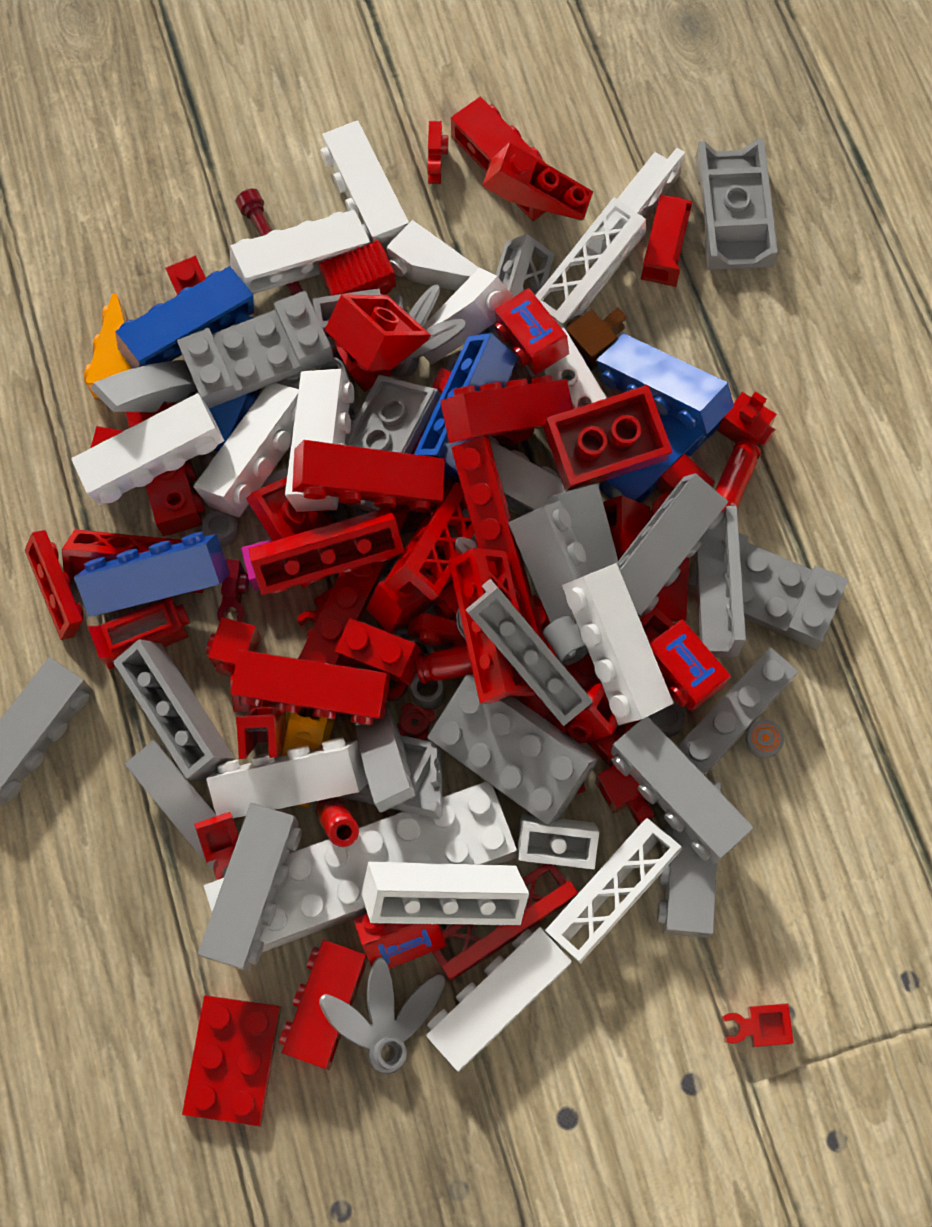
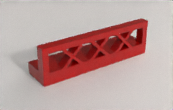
(103, 545)
(421, 548)
(489, 666)
(505, 934)

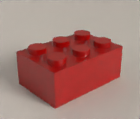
(607, 438)

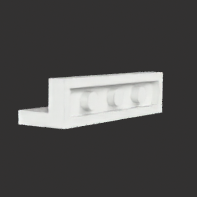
(643, 192)
(603, 267)
(606, 883)

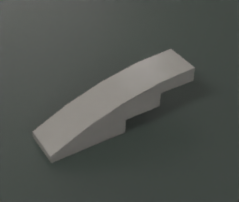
(146, 387)
(385, 761)
(171, 792)

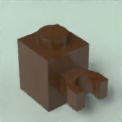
(593, 335)

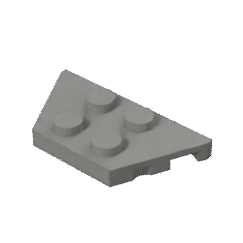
(426, 779)

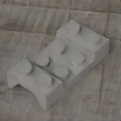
(736, 207)
(256, 351)
(786, 594)

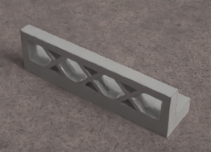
(514, 266)
(721, 588)
(528, 654)

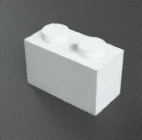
(560, 843)

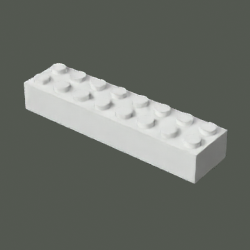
(329, 879)

